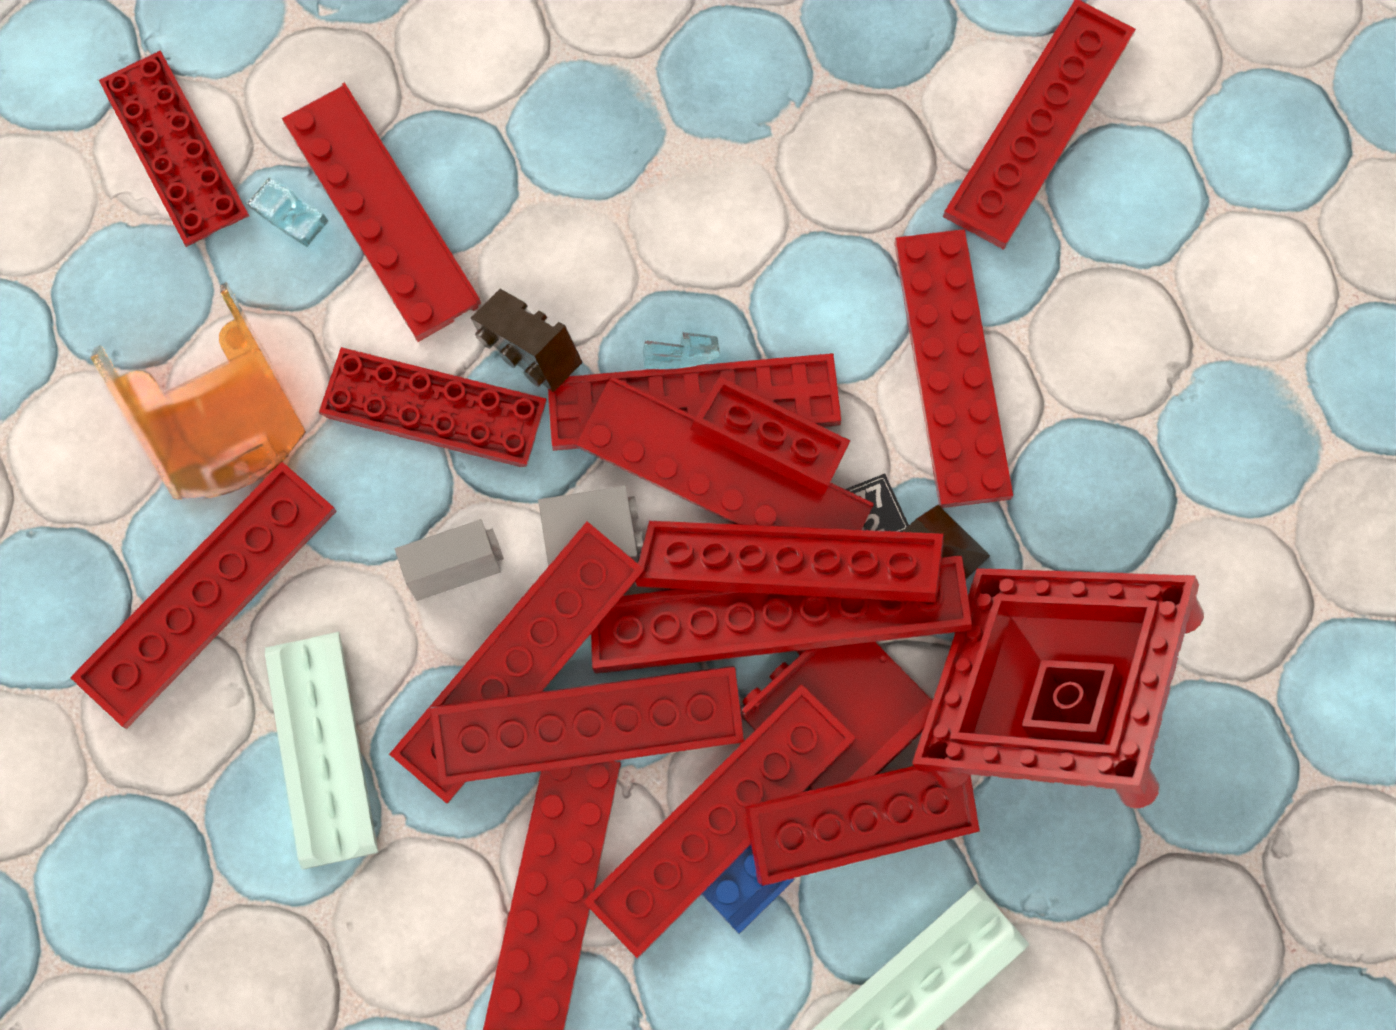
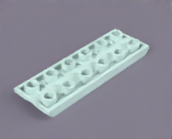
(320, 751)
(934, 970)

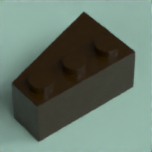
(527, 340)

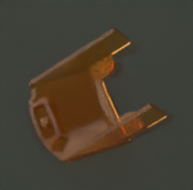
(217, 426)

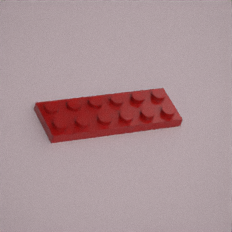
(856, 822)

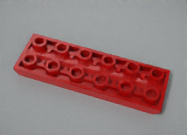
(173, 148)
(433, 407)

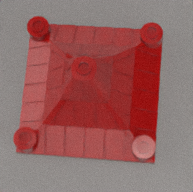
(1060, 679)

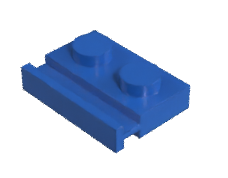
(739, 895)

